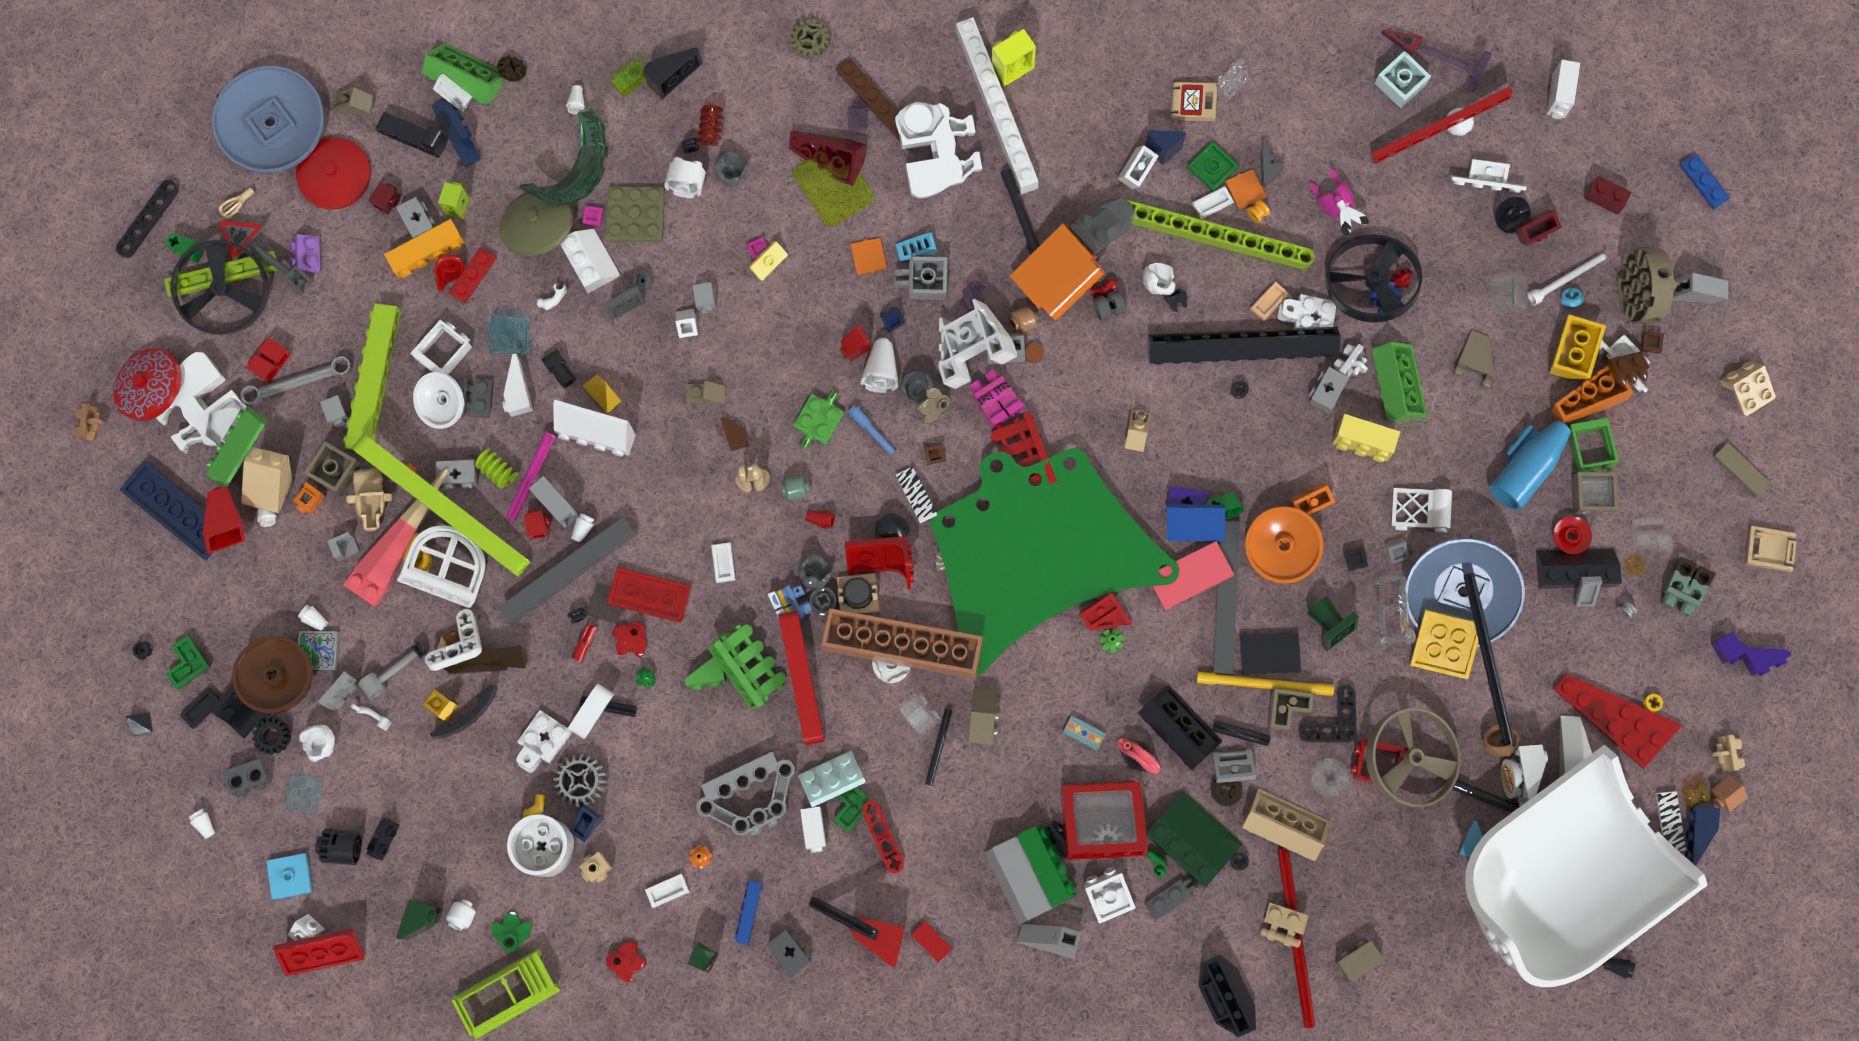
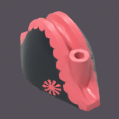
(1138, 755)

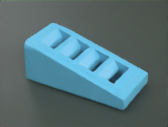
(919, 239)

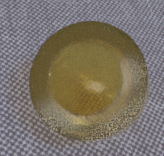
(1637, 571)

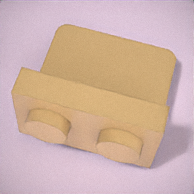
(1750, 386)

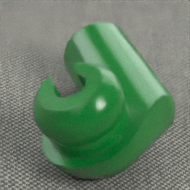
(1160, 867)

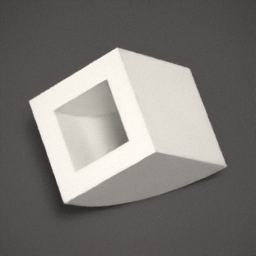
(686, 323)

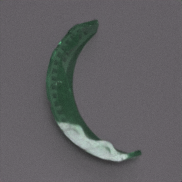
(587, 167)

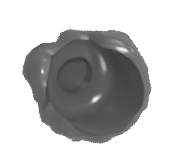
(730, 168)
(915, 385)
(814, 571)

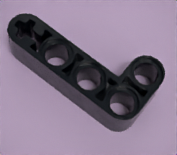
(426, 140)

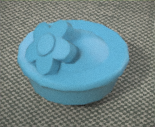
(1571, 297)

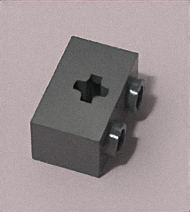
(778, 948)

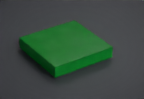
(1212, 166)

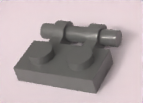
(481, 397)

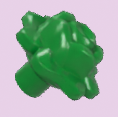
(645, 677)

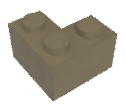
(1286, 703)
(983, 715)

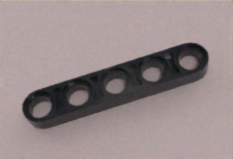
(148, 209)

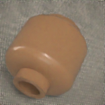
(1023, 320)

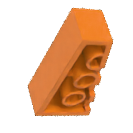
(1591, 398)

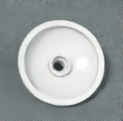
(431, 403)

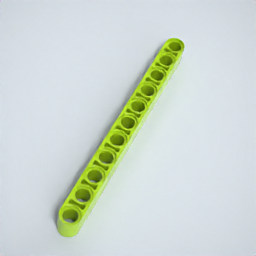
(1223, 233)
(441, 505)

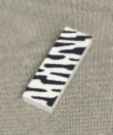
(916, 495)
(1670, 819)

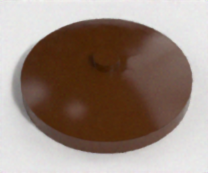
(272, 675)

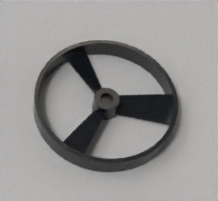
(216, 258)
(1390, 302)

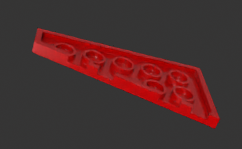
(1627, 725)

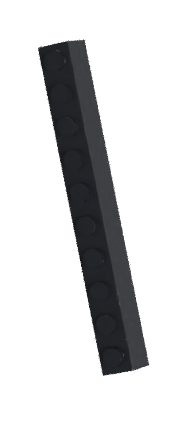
(1243, 345)

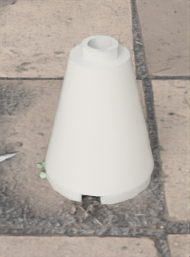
(880, 368)

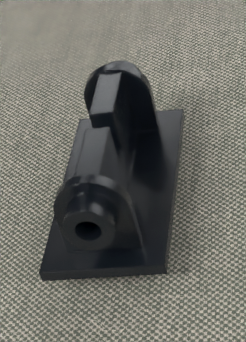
(1056, 833)
(379, 847)

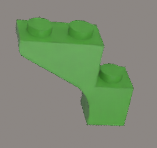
(710, 672)

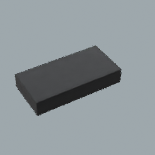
(200, 708)

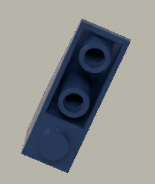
(1702, 829)

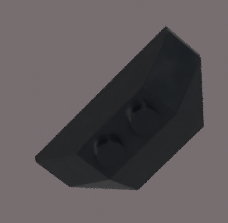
(1227, 996)

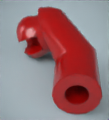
(1108, 286)

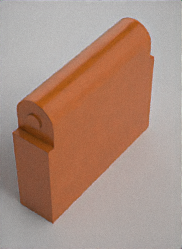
(1058, 272)

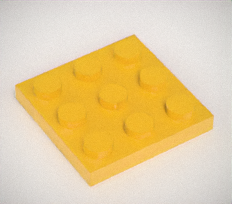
(1445, 644)

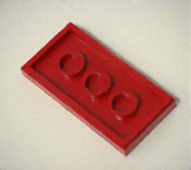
(649, 595)
(319, 952)

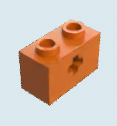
(1313, 499)

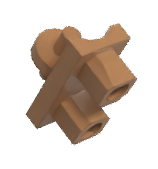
(89, 422)

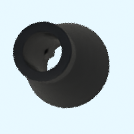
(1621, 967)

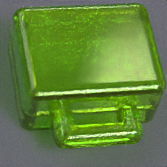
(827, 194)

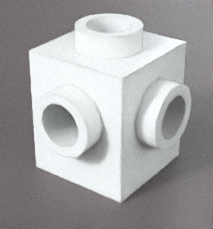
(305, 928)

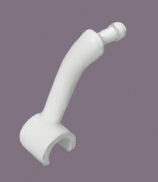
(383, 722)

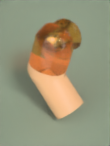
(447, 638)

